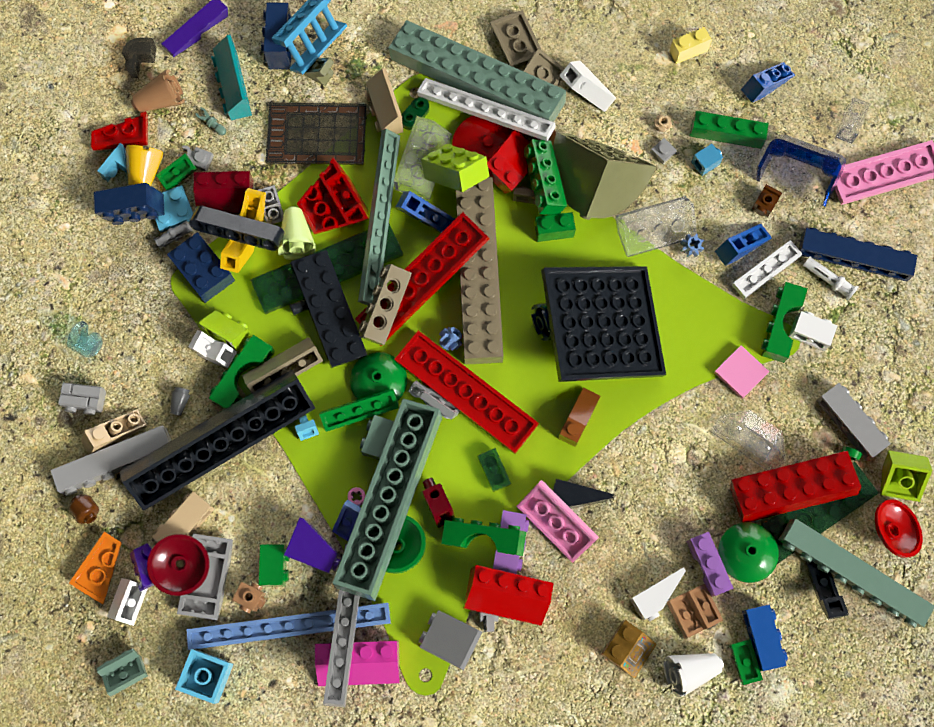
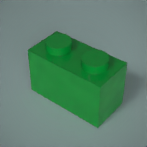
(555, 227)
(273, 565)

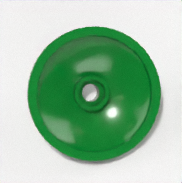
(381, 363)
(412, 547)
(738, 561)

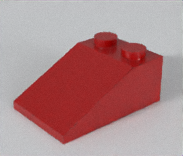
(508, 162)

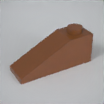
(579, 417)

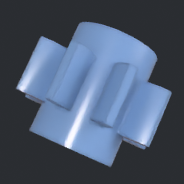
(692, 250)
(450, 338)

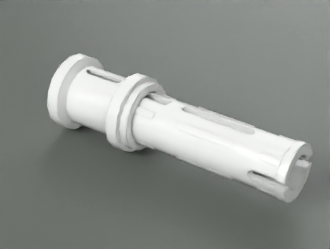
(840, 285)

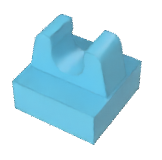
(306, 428)

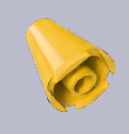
(142, 164)

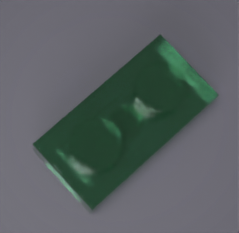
(494, 470)

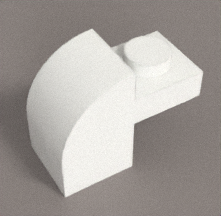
(212, 350)

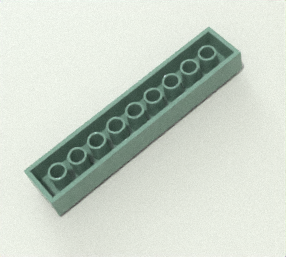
(475, 72)
(388, 500)

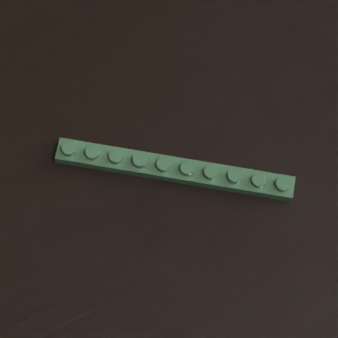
(379, 215)

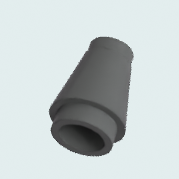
(179, 399)

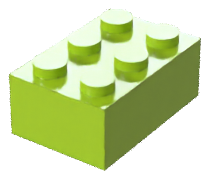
(455, 167)

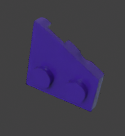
(139, 558)

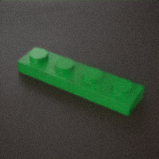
(359, 410)

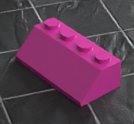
(369, 664)

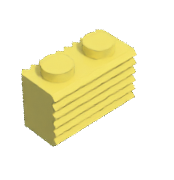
(690, 45)

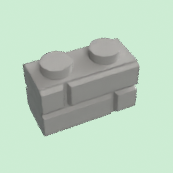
(82, 397)

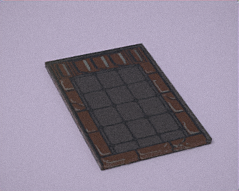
(316, 133)

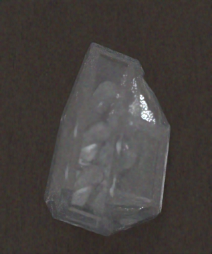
(752, 438)

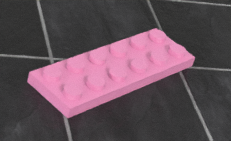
(886, 172)

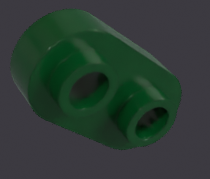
(414, 111)

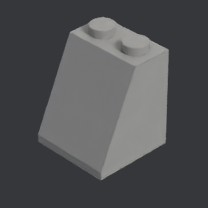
(450, 639)

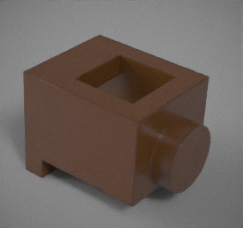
(771, 196)

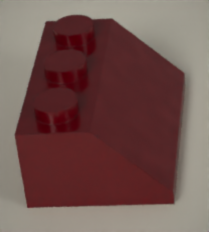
(222, 189)

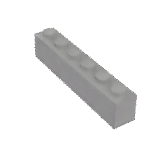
(108, 461)

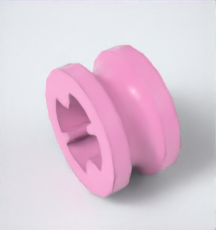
(356, 490)

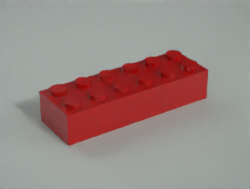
(795, 486)

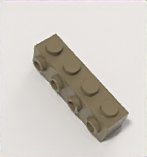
(297, 358)

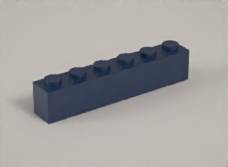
(858, 254)

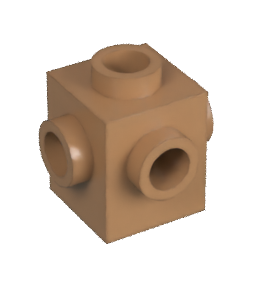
(243, 594)

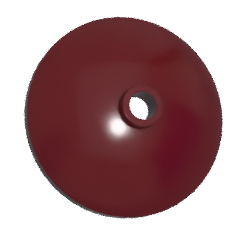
(163, 564)

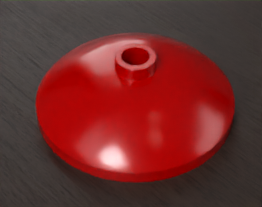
(898, 528)

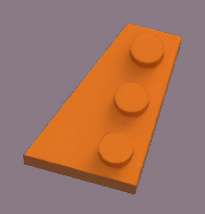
(98, 568)

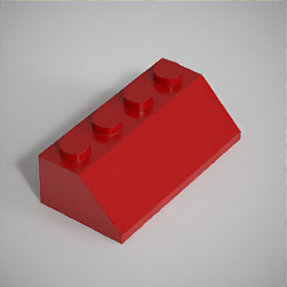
(508, 595)

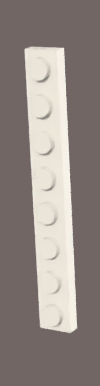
(486, 109)

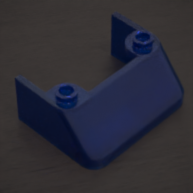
(830, 162)

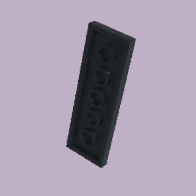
(328, 309)

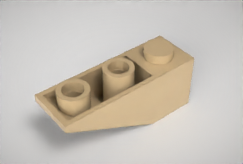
(112, 431)

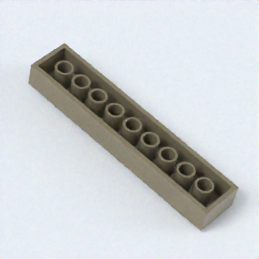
(481, 280)

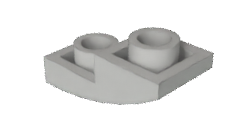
(273, 210)

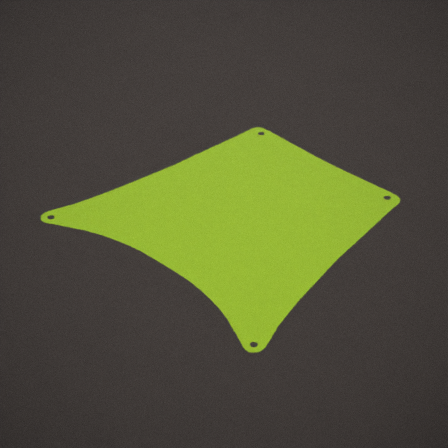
(696, 331)

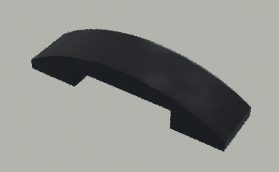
(826, 592)

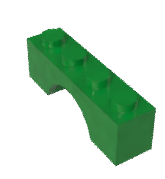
(778, 343)
(253, 354)
(507, 541)

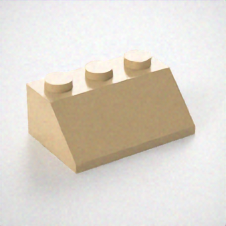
(383, 103)

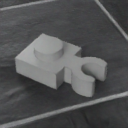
(200, 157)

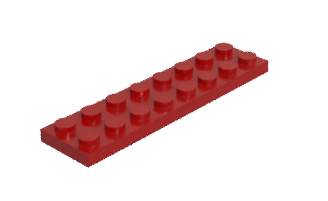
(435, 268)
(466, 392)

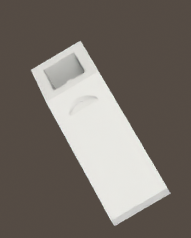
(587, 85)

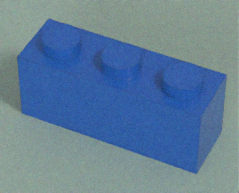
(765, 637)

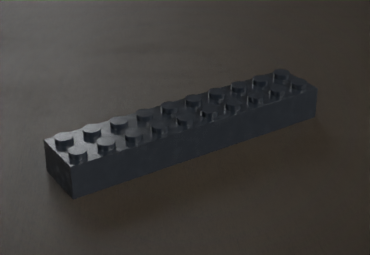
(216, 440)

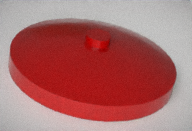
(480, 135)

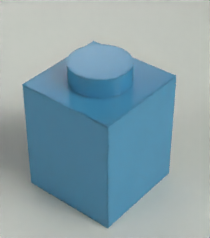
(707, 159)

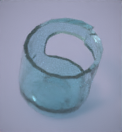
(84, 344)

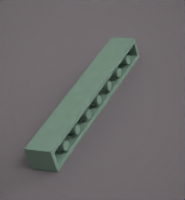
(856, 573)

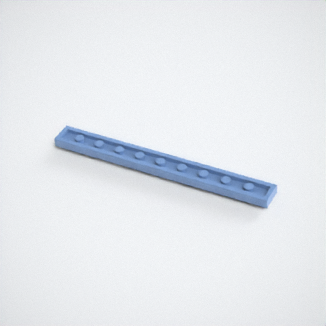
(281, 627)

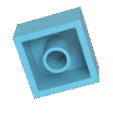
(204, 676)

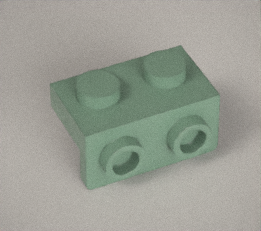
(122, 671)

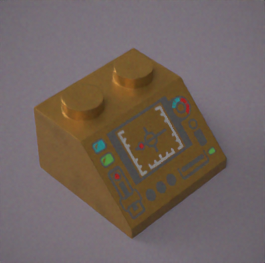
(628, 648)

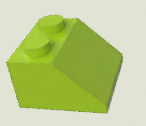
(225, 330)
(905, 475)

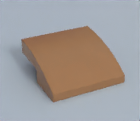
(694, 611)

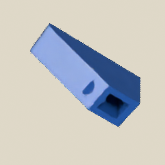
(767, 81)

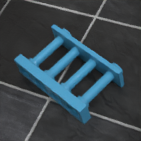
(296, 25)

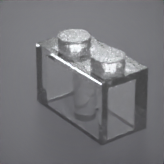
(852, 120)

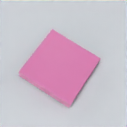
(741, 372)

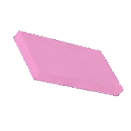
(557, 521)

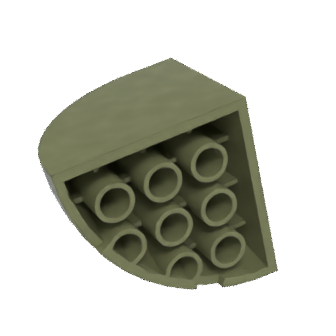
(599, 177)

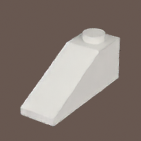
(655, 597)

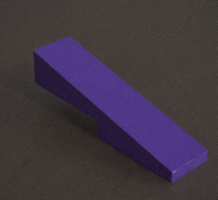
(191, 31)

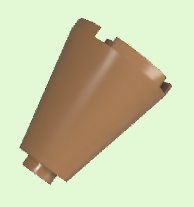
(158, 93)

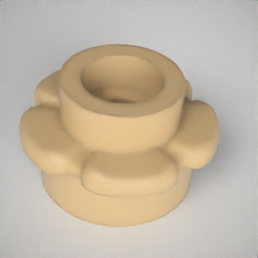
(662, 127)

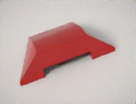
(332, 201)

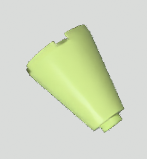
(297, 237)

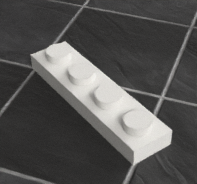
(767, 269)

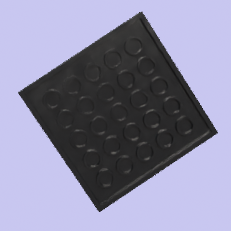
(602, 323)

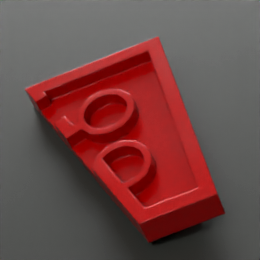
(130, 132)

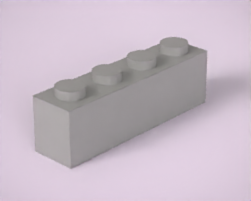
(853, 421)

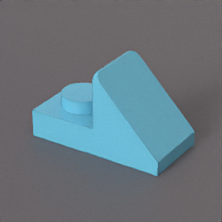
(115, 161)

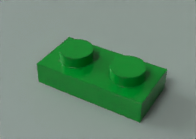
(176, 172)
(746, 662)

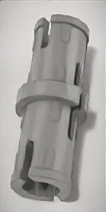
(173, 235)

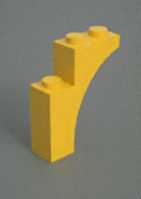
(236, 253)

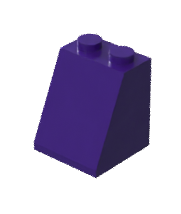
(312, 548)

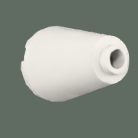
(691, 671)

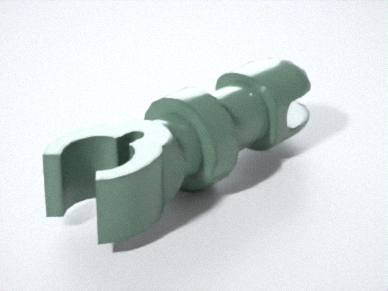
(211, 122)

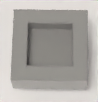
(663, 151)

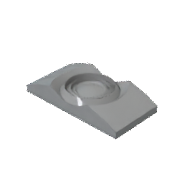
(208, 598)

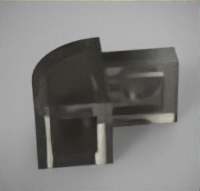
(137, 52)

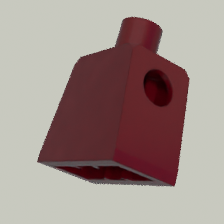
(437, 502)

